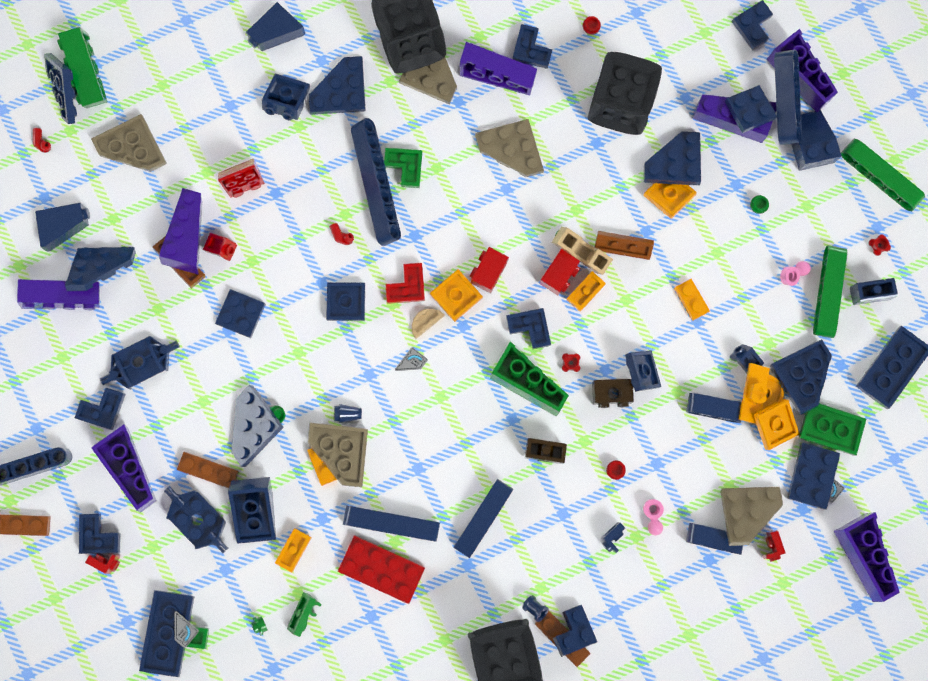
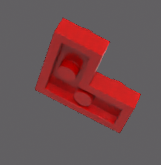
(409, 291)

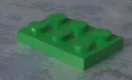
(833, 429)

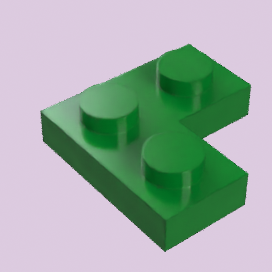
(409, 161)

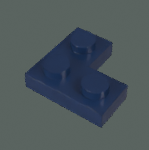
(749, 24)
(527, 51)
(533, 322)
(103, 414)
(92, 540)
(580, 632)

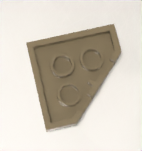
(432, 80)
(131, 145)
(512, 147)
(340, 450)
(748, 511)

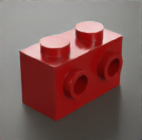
(489, 269)
(560, 272)

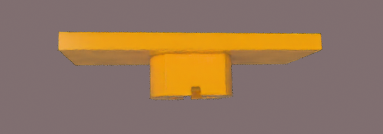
(754, 392)

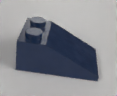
(818, 142)
(252, 510)

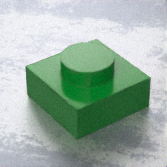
(201, 638)

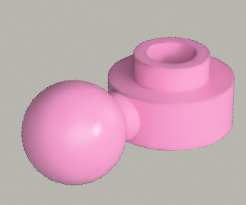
(791, 275)
(655, 527)

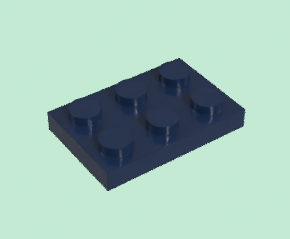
(813, 476)

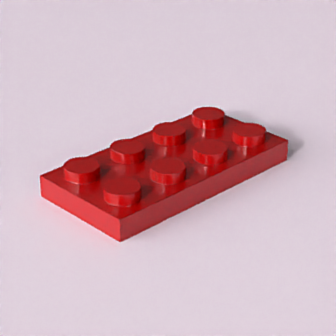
(381, 569)

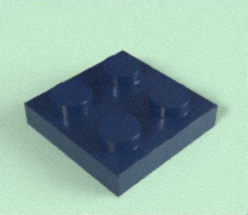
(750, 109)
(345, 301)
(240, 313)
(643, 370)

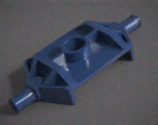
(154, 357)
(183, 510)

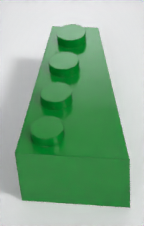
(84, 69)
(528, 381)

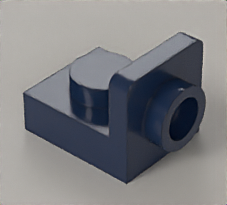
(744, 355)
(615, 534)

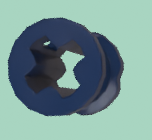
(535, 608)

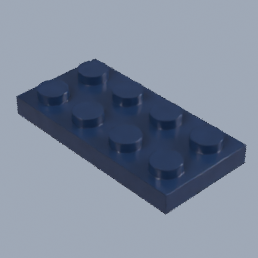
(894, 367)
(160, 650)

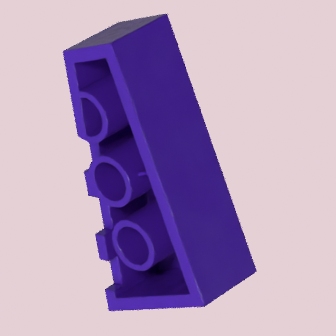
(496, 69)
(815, 84)
(714, 112)
(184, 234)
(53, 294)
(123, 463)
(868, 556)

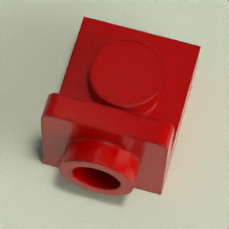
(220, 246)
(775, 543)
(99, 563)

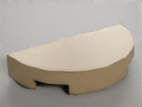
(425, 320)

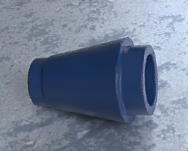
(347, 413)

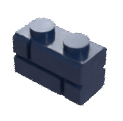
(873, 291)

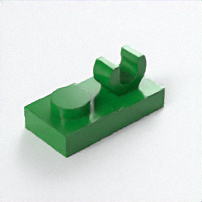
(300, 616)

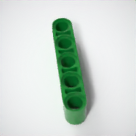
(882, 175)
(830, 291)

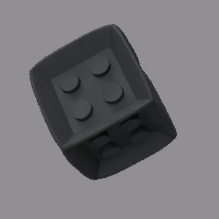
(409, 33)
(625, 93)
(505, 652)

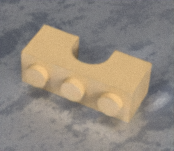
(587, 254)

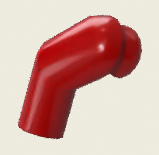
(39, 143)
(340, 237)

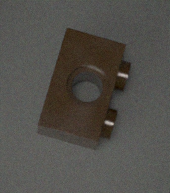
(622, 386)
(545, 451)

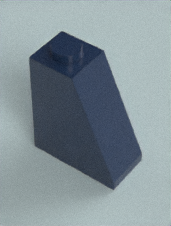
(274, 29)
(60, 224)

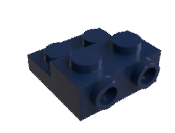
(285, 97)

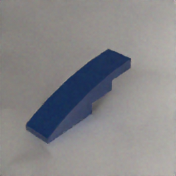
(483, 518)

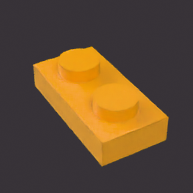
(586, 291)
(691, 299)
(323, 473)
(293, 550)

